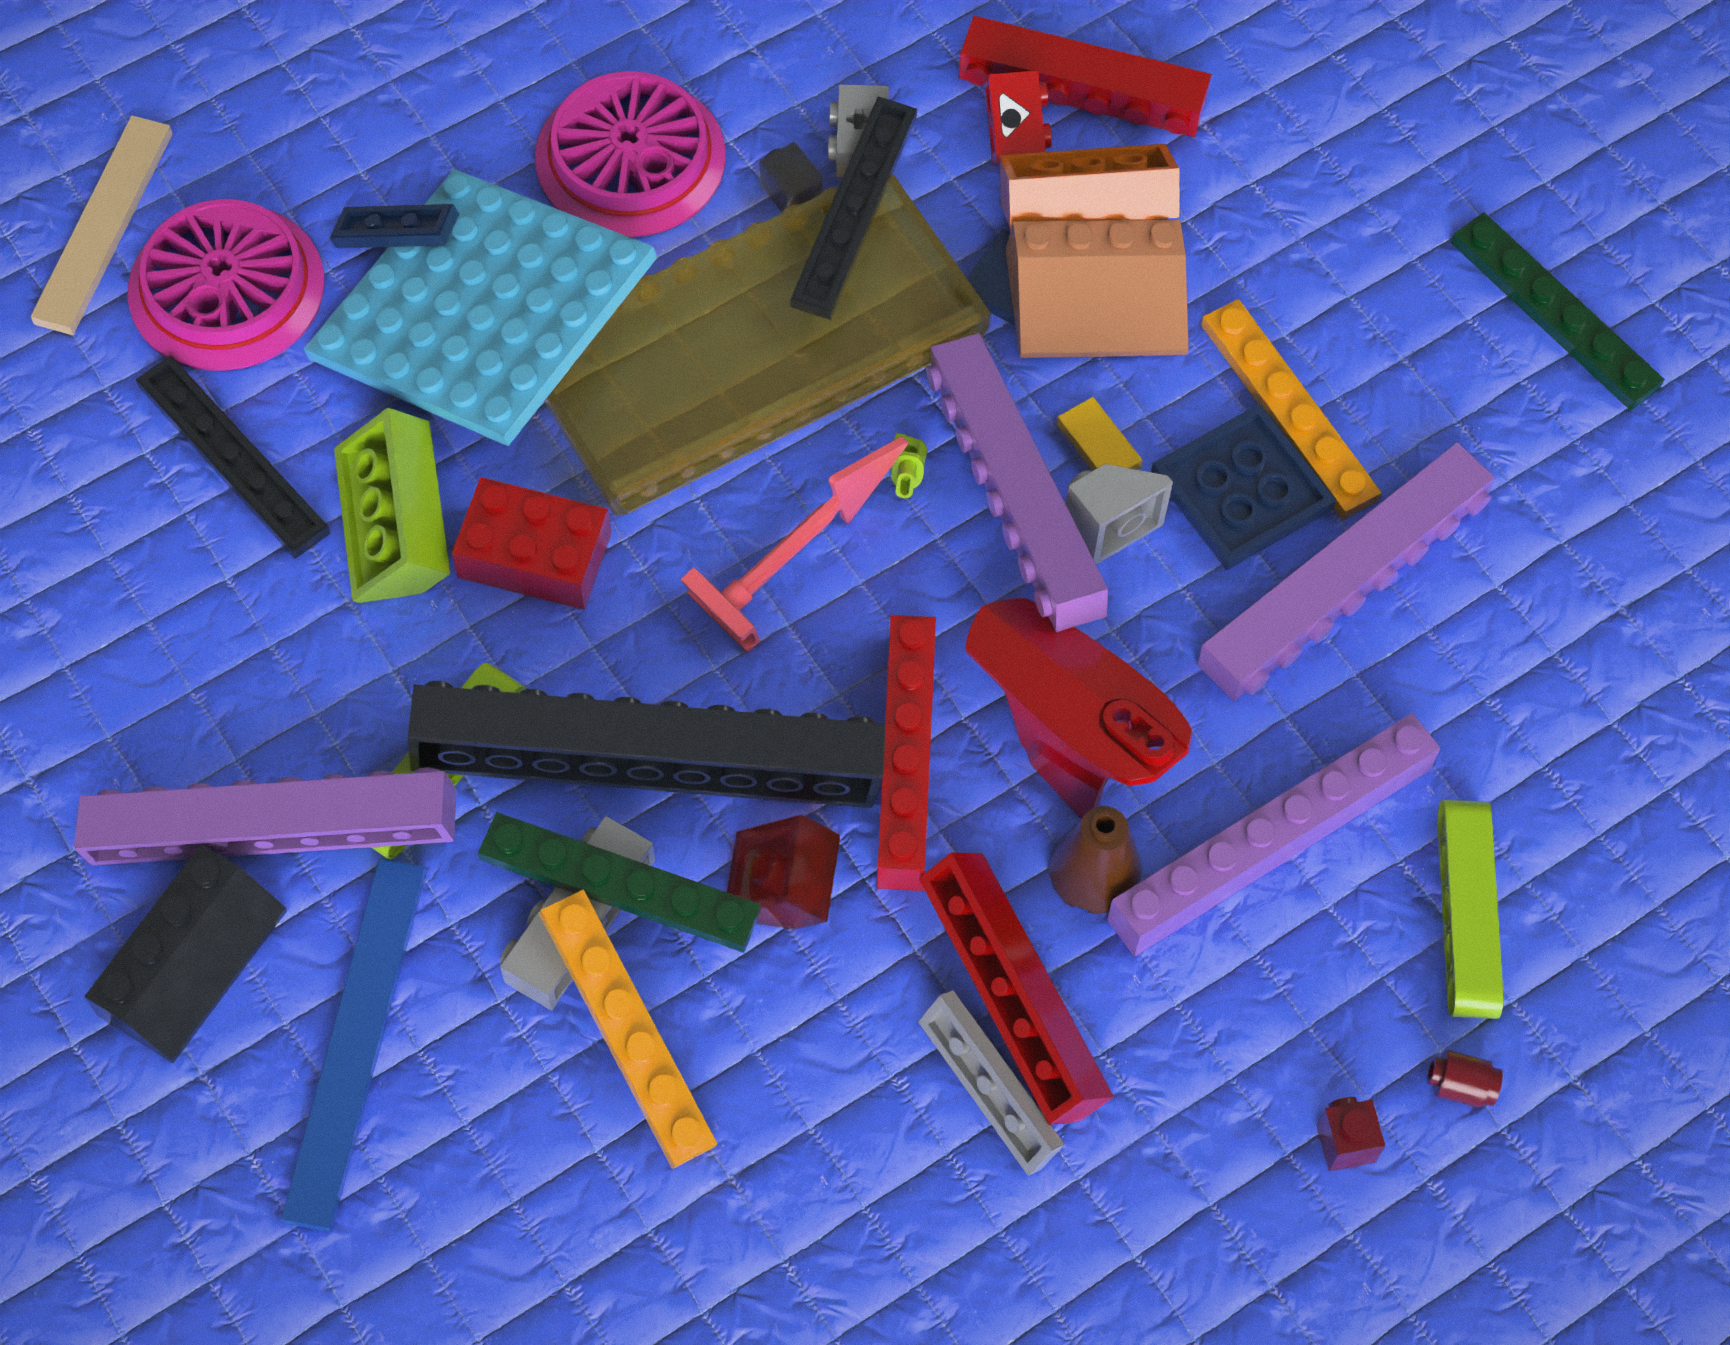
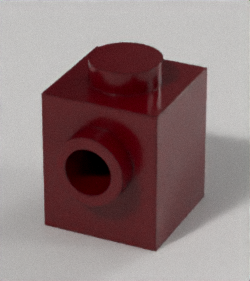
(1350, 1133)

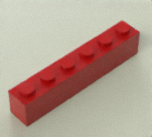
(1089, 75)
(906, 753)
(1016, 988)

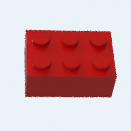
(532, 543)

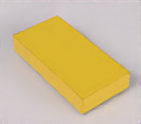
(1097, 437)

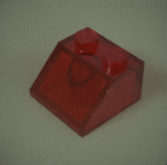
(786, 870)

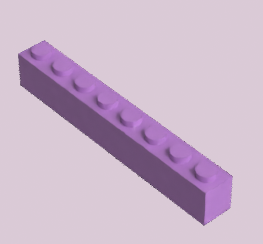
(1017, 484)
(1345, 572)
(267, 817)
(1272, 834)

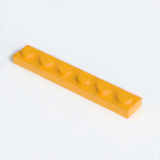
(1290, 407)
(628, 1029)

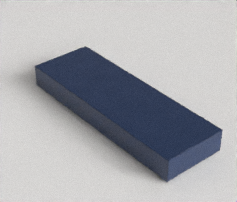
(394, 226)

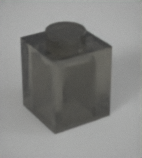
(789, 177)

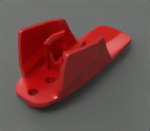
(1068, 704)

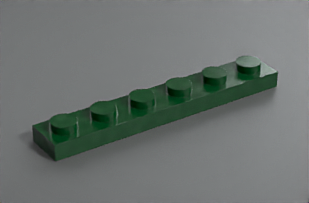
(1557, 311)
(620, 882)

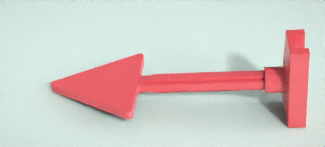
(850, 491)

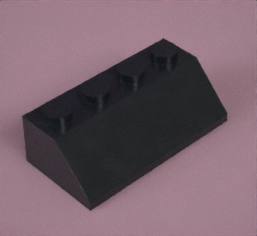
(185, 954)

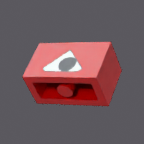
(1015, 114)

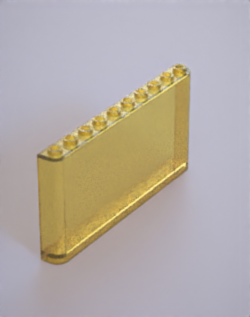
(720, 364)

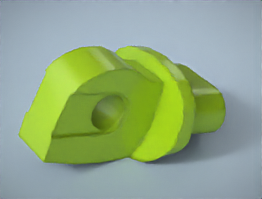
(909, 467)

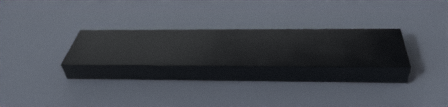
(853, 208)
(233, 457)

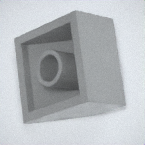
(1117, 507)

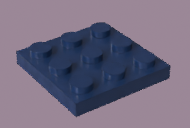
(1244, 486)

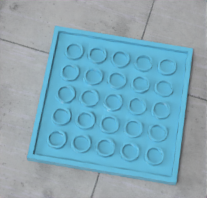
(489, 316)

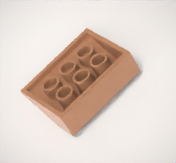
(1098, 288)

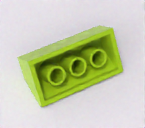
(391, 508)

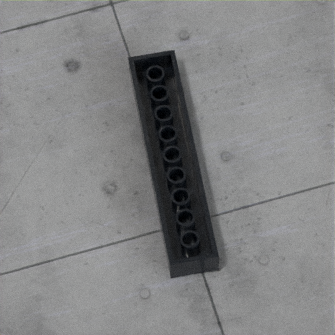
(646, 745)

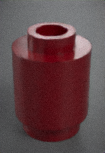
(1465, 1079)

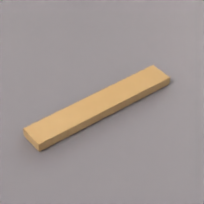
(101, 225)

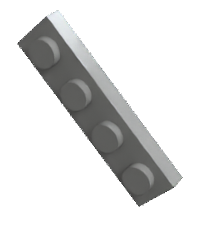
(991, 1083)

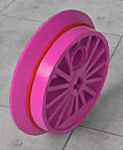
(635, 149)
(220, 280)

